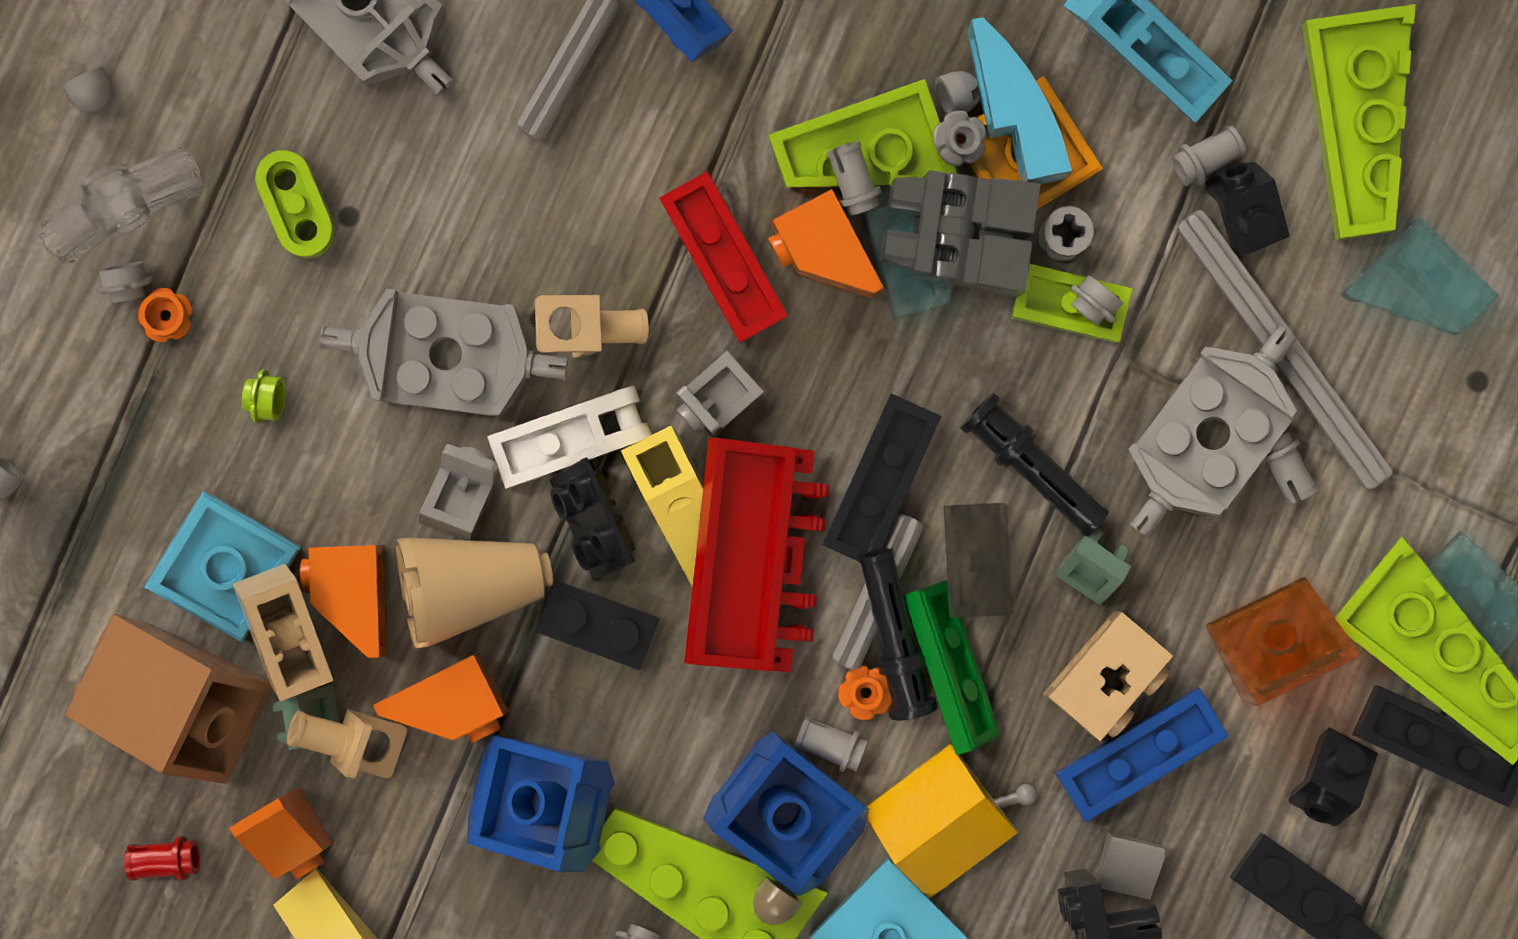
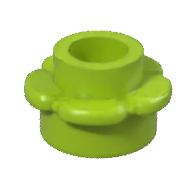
(264, 397)

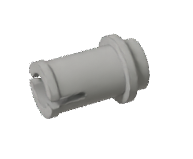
(1208, 155)
(854, 178)
(1290, 470)
(831, 744)

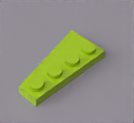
(1359, 95)
(1431, 643)
(693, 881)

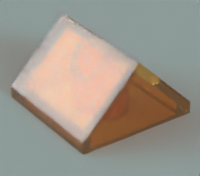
(1280, 642)

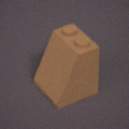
(168, 701)

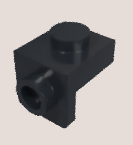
(1248, 207)
(1334, 778)

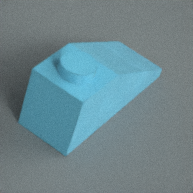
(1155, 51)

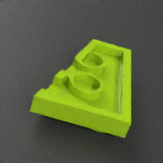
(893, 134)

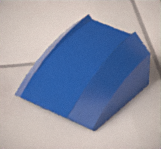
(539, 804)
(786, 815)

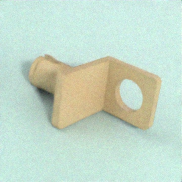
(588, 325)
(348, 741)

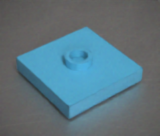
(210, 554)
(887, 908)

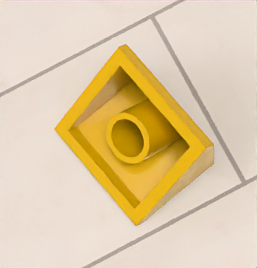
(939, 822)

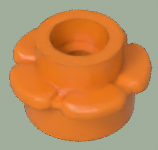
(150, 315)
(850, 693)

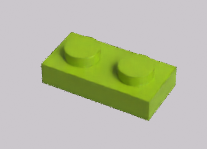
(1050, 301)

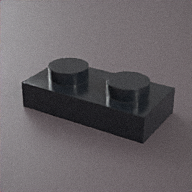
(597, 625)

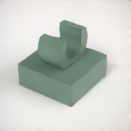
(1094, 568)
(315, 702)

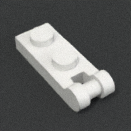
(567, 437)

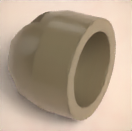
(774, 902)

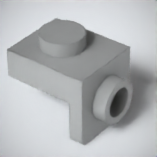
(717, 395)
(459, 492)

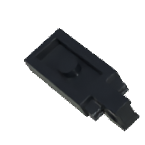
(1300, 892)

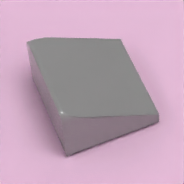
(1130, 865)

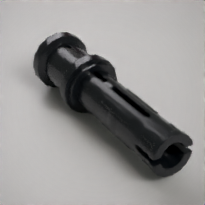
(1008, 450)
(901, 659)

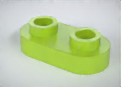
(295, 206)

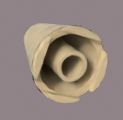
(466, 583)

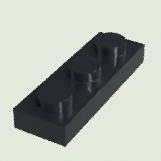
(882, 478)
(1436, 745)

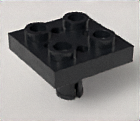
(1085, 912)

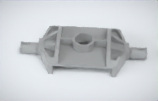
(380, 39)
(399, 344)
(1221, 387)

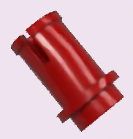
(162, 859)

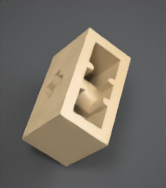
(283, 632)
(1114, 645)

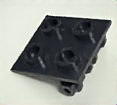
(580, 498)

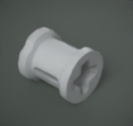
(1077, 221)

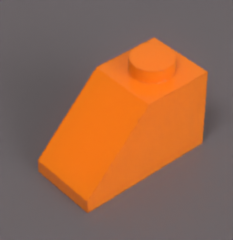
(824, 247)
(350, 593)
(450, 702)
(284, 836)

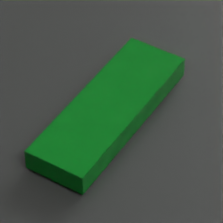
(952, 668)

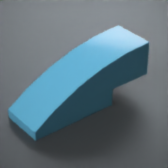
(1017, 107)

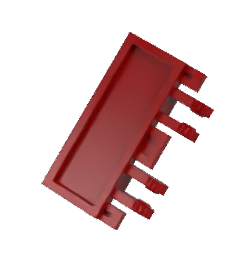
(748, 556)

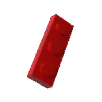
(723, 257)

